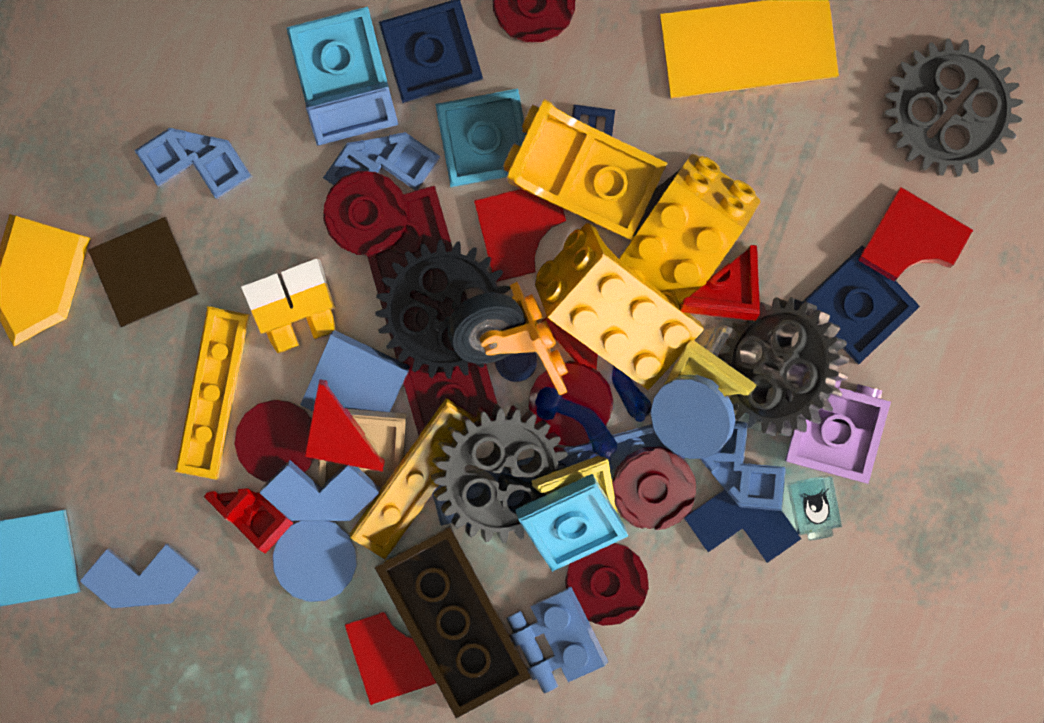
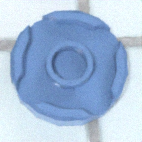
(692, 416)
(314, 560)

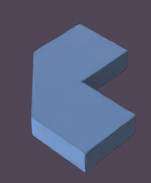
(178, 150)
(395, 153)
(747, 484)
(305, 500)
(123, 586)

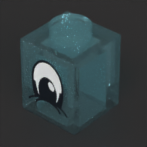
(814, 507)

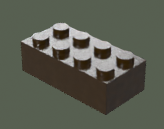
(453, 621)

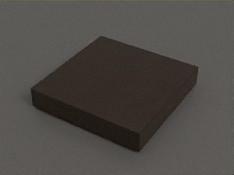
(143, 272)

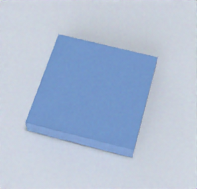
(357, 375)

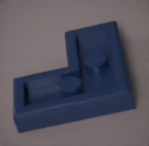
(722, 518)

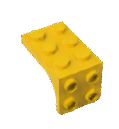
(583, 170)
(691, 229)
(613, 308)

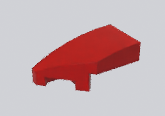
(251, 515)

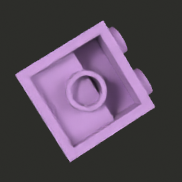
(846, 437)

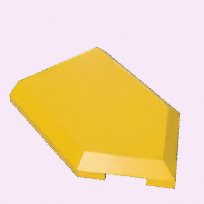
(37, 276)

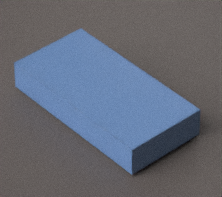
(351, 113)

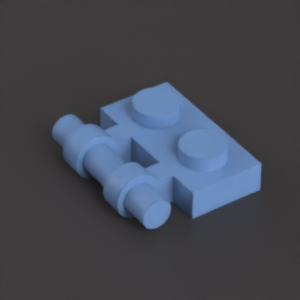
(568, 635)

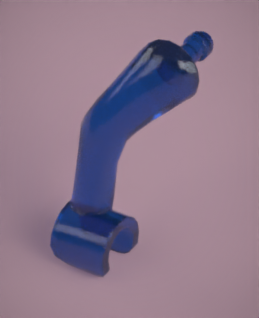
(632, 397)
(550, 402)

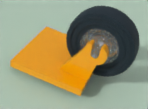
(497, 325)

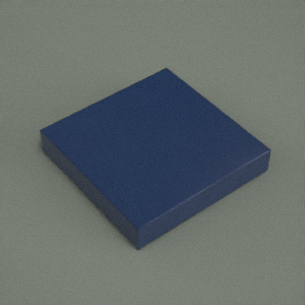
(431, 51)
(862, 305)

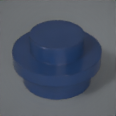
(517, 366)

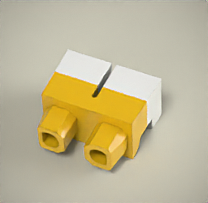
(310, 301)

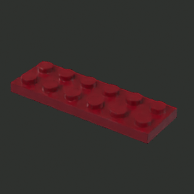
(426, 394)

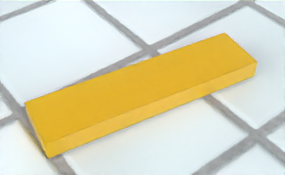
(212, 393)
(408, 485)

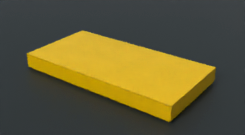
(748, 46)

